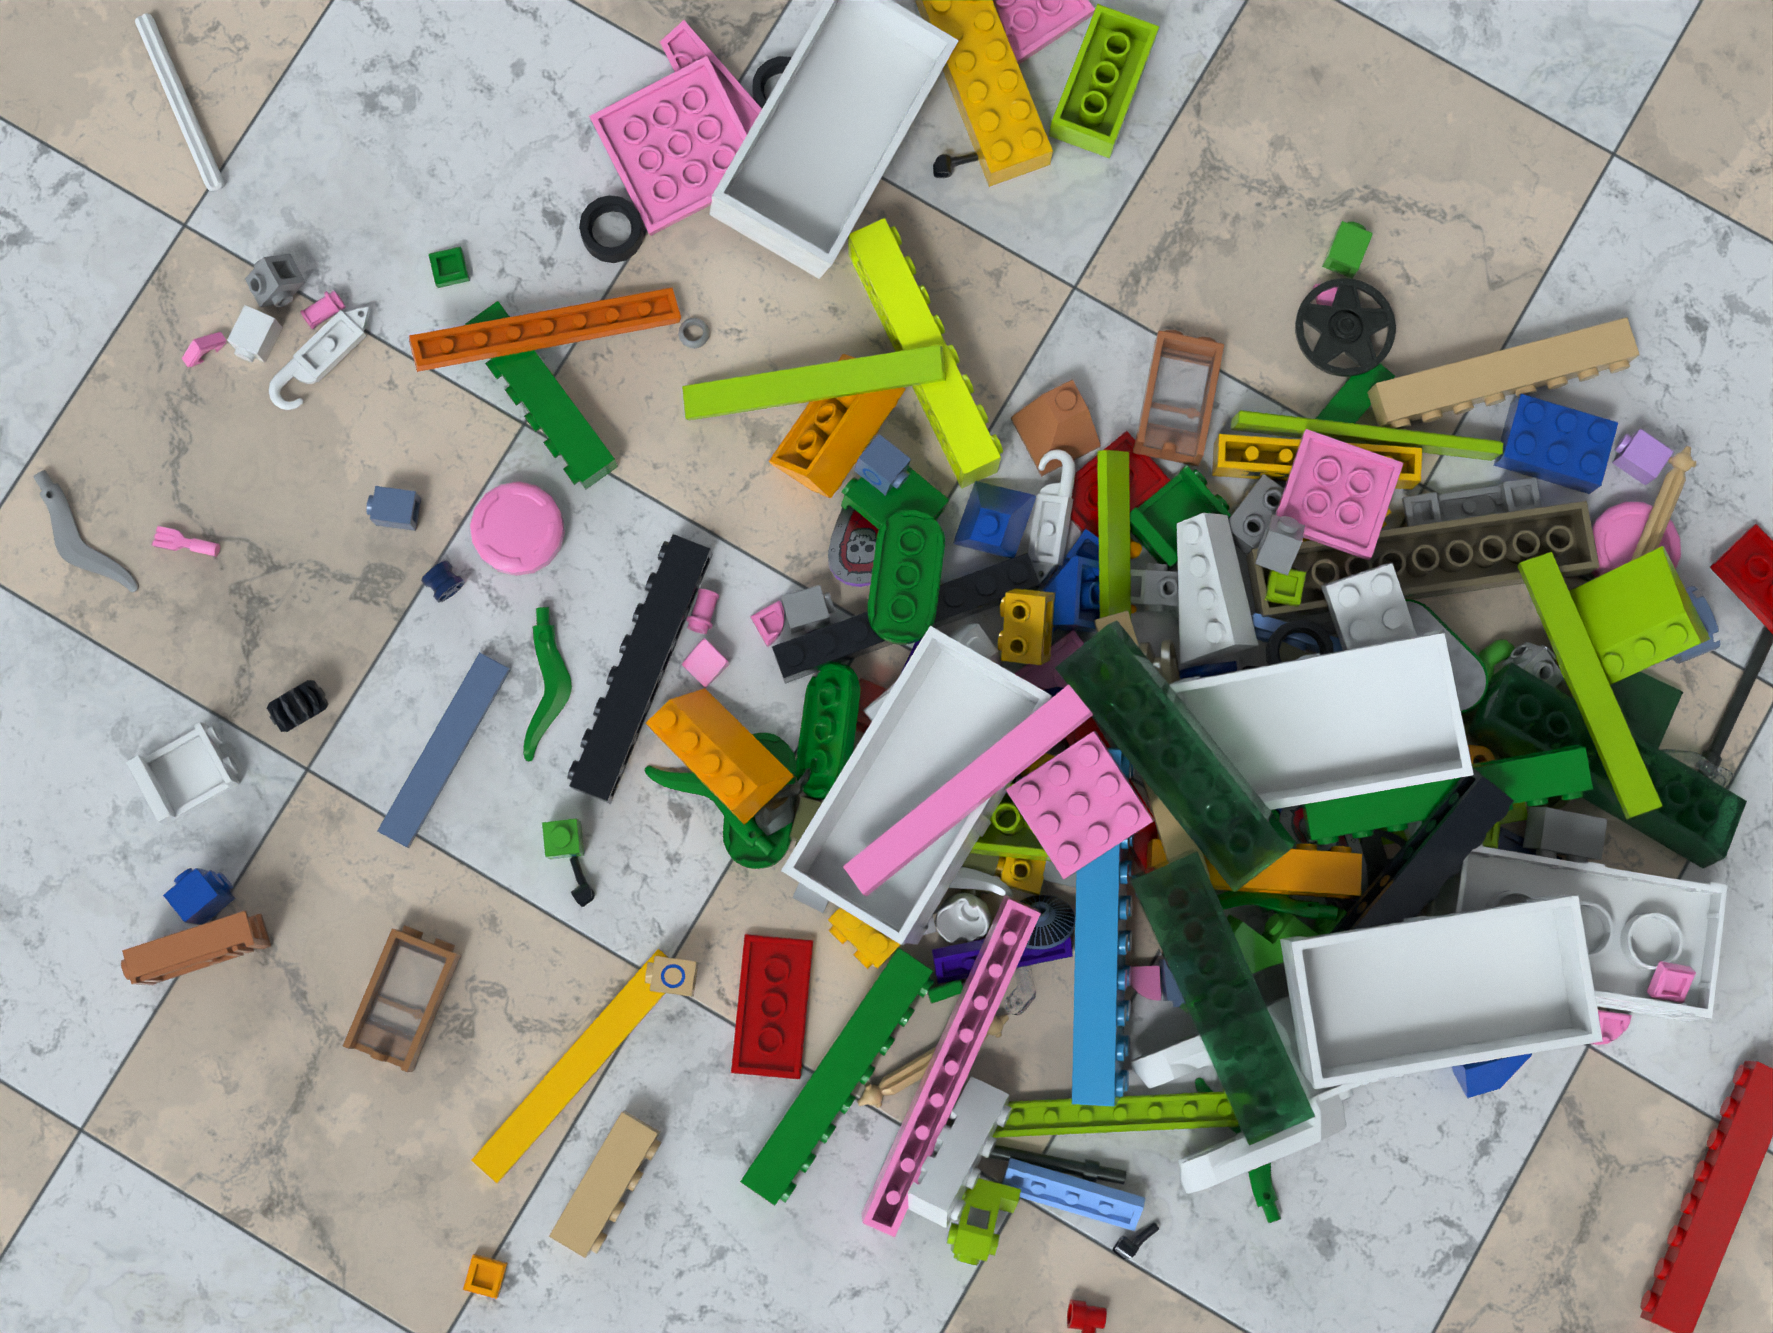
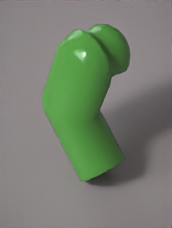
(1495, 653)

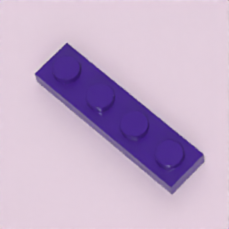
(957, 960)

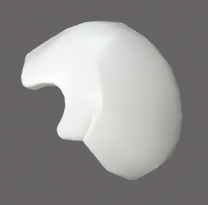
(963, 918)

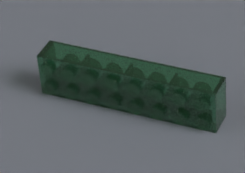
(1531, 717)
(1176, 756)
(1221, 997)

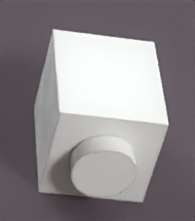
(254, 334)

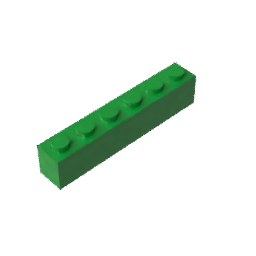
(550, 410)

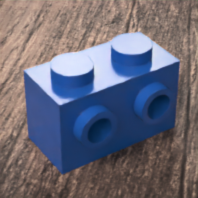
(199, 895)

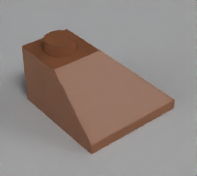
(1057, 422)

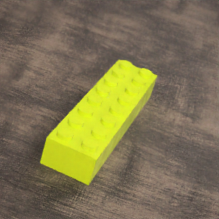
(910, 325)

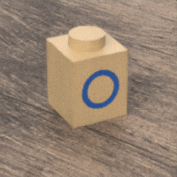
(672, 976)

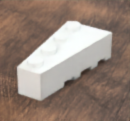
(1210, 592)
(959, 1153)

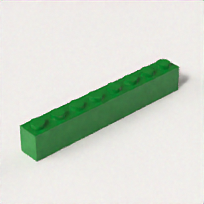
(1522, 777)
(836, 1077)

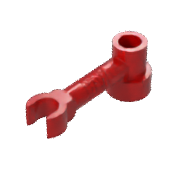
(1085, 1316)

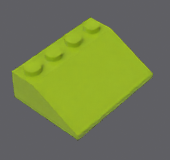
(1638, 615)

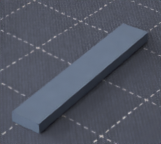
(443, 750)

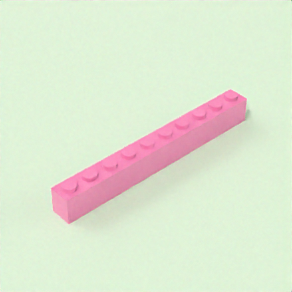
(950, 1064)

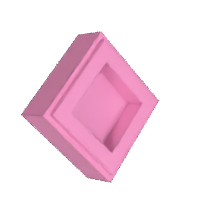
(1671, 982)

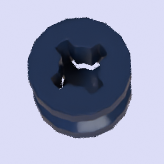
(442, 581)

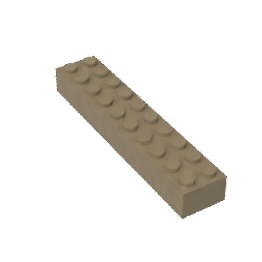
(1445, 556)

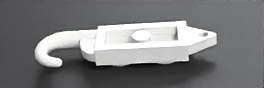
(320, 353)
(1052, 518)

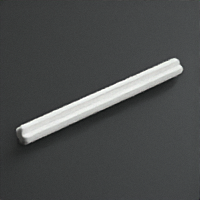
(179, 102)

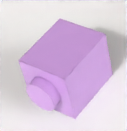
(1641, 456)

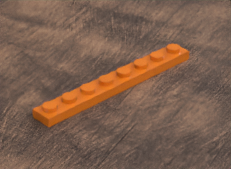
(544, 329)

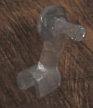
(1691, 758)

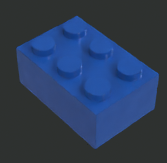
(1556, 444)

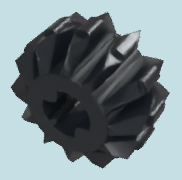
(297, 705)

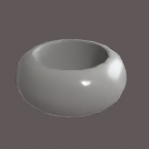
(690, 322)

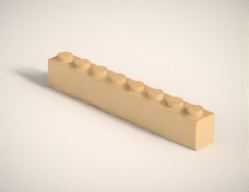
(1502, 374)

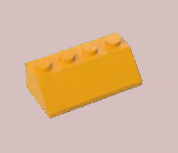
(832, 437)
(720, 752)

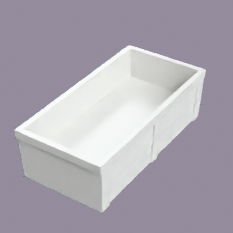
(831, 129)
(1338, 721)
(928, 730)
(1626, 918)
(1441, 991)

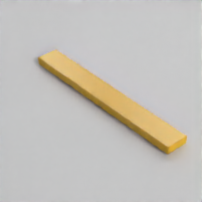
(568, 1076)

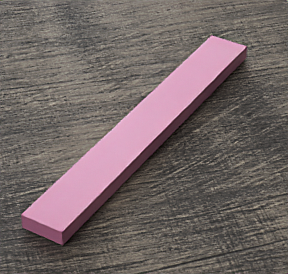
(967, 790)

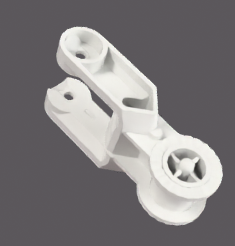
(1235, 1156)

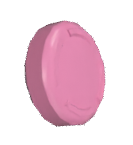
(517, 528)
(1619, 531)

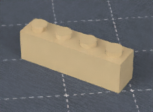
(605, 1184)

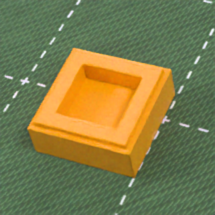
(485, 1276)

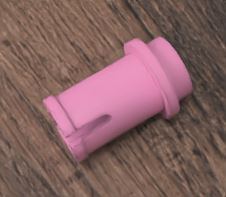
(323, 309)
(702, 612)

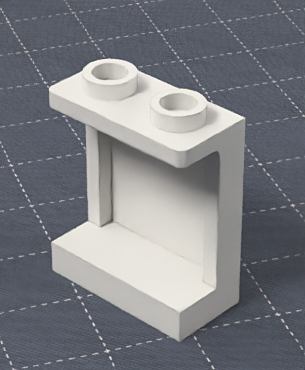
(184, 774)

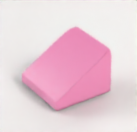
(705, 663)

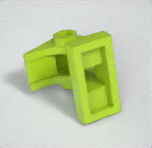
(974, 1243)

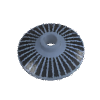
(1054, 922)

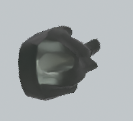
(780, 809)

